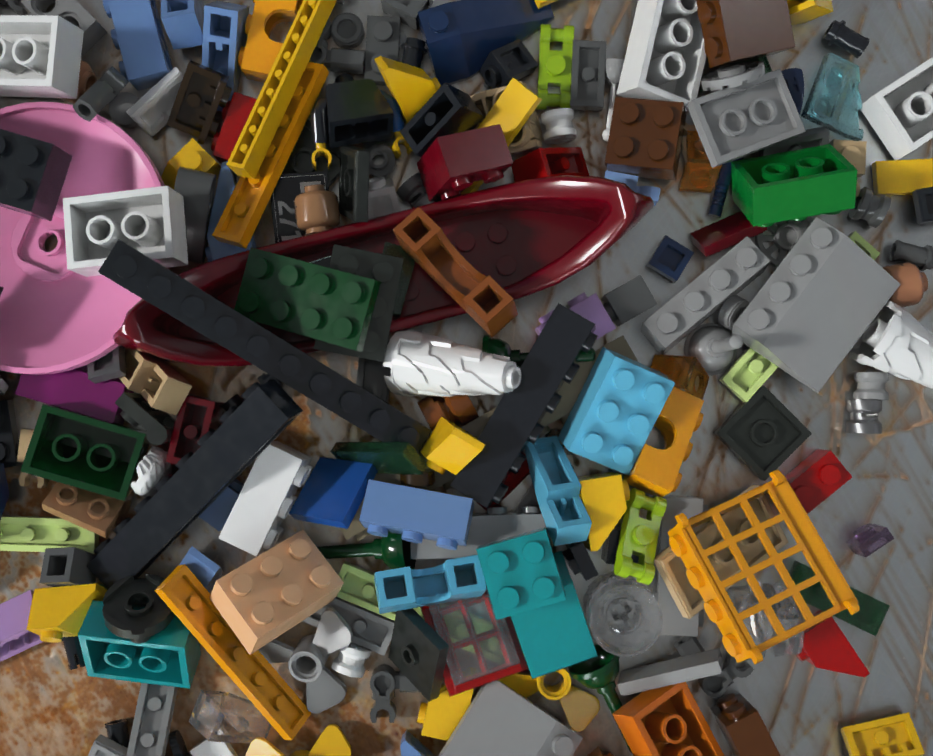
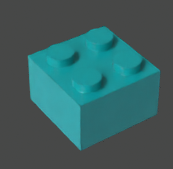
(521, 573)

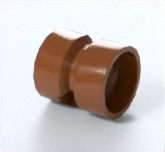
(455, 409)

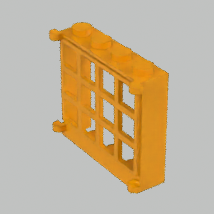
(717, 601)

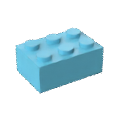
(615, 411)

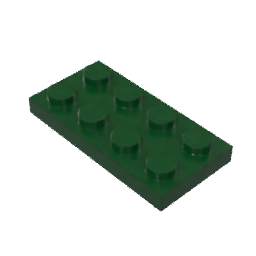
(307, 299)

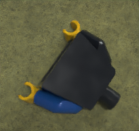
(355, 115)

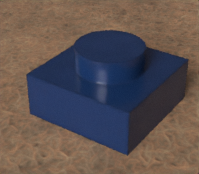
(670, 258)

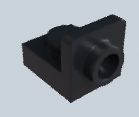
(507, 63)

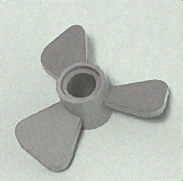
(322, 686)

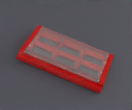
(478, 643)

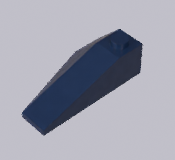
(466, 31)

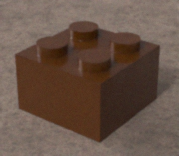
(646, 138)

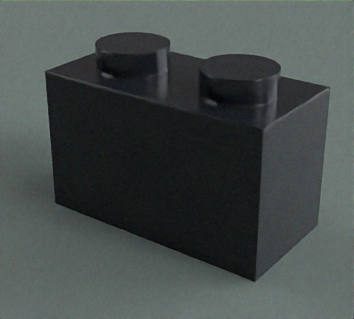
(443, 114)

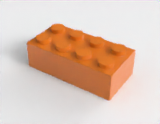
(666, 724)

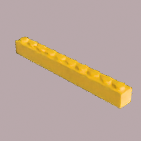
(279, 87)

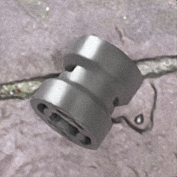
(864, 425)

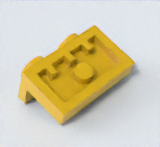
(883, 737)

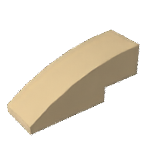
(155, 381)

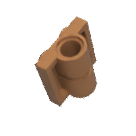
(87, 508)

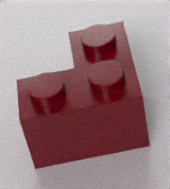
(463, 158)
(191, 423)

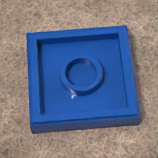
(333, 492)

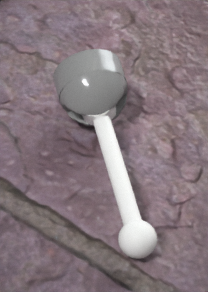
(612, 76)

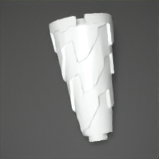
(897, 346)
(439, 367)

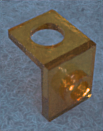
(697, 173)
(683, 372)

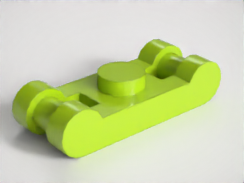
(555, 66)
(639, 537)

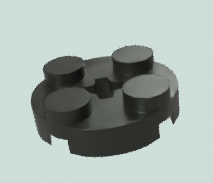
(136, 624)

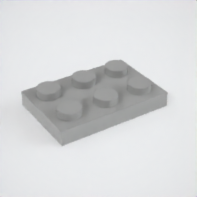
(745, 118)

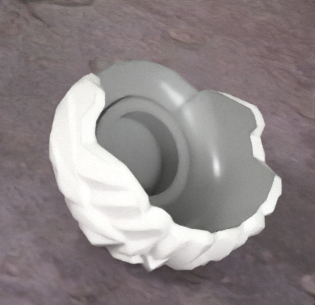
(151, 471)

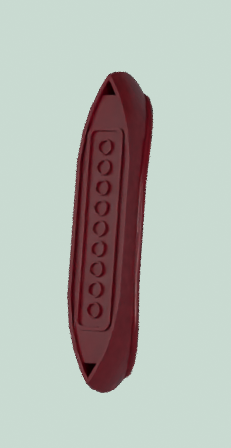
(516, 232)

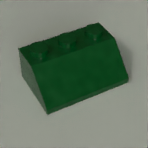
(85, 452)

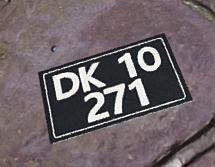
(283, 202)

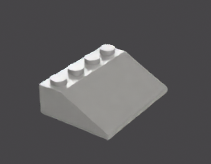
(815, 305)
(509, 725)

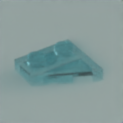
(836, 97)

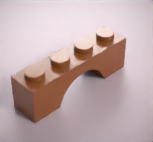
(447, 267)

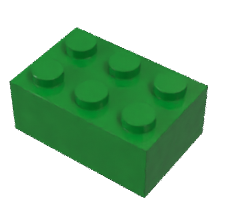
(793, 185)

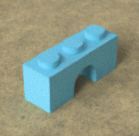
(416, 588)

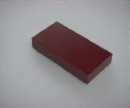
(724, 234)

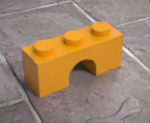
(260, 51)
(658, 469)

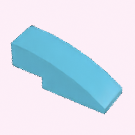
(557, 491)

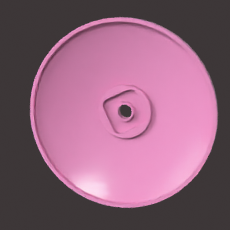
(48, 313)

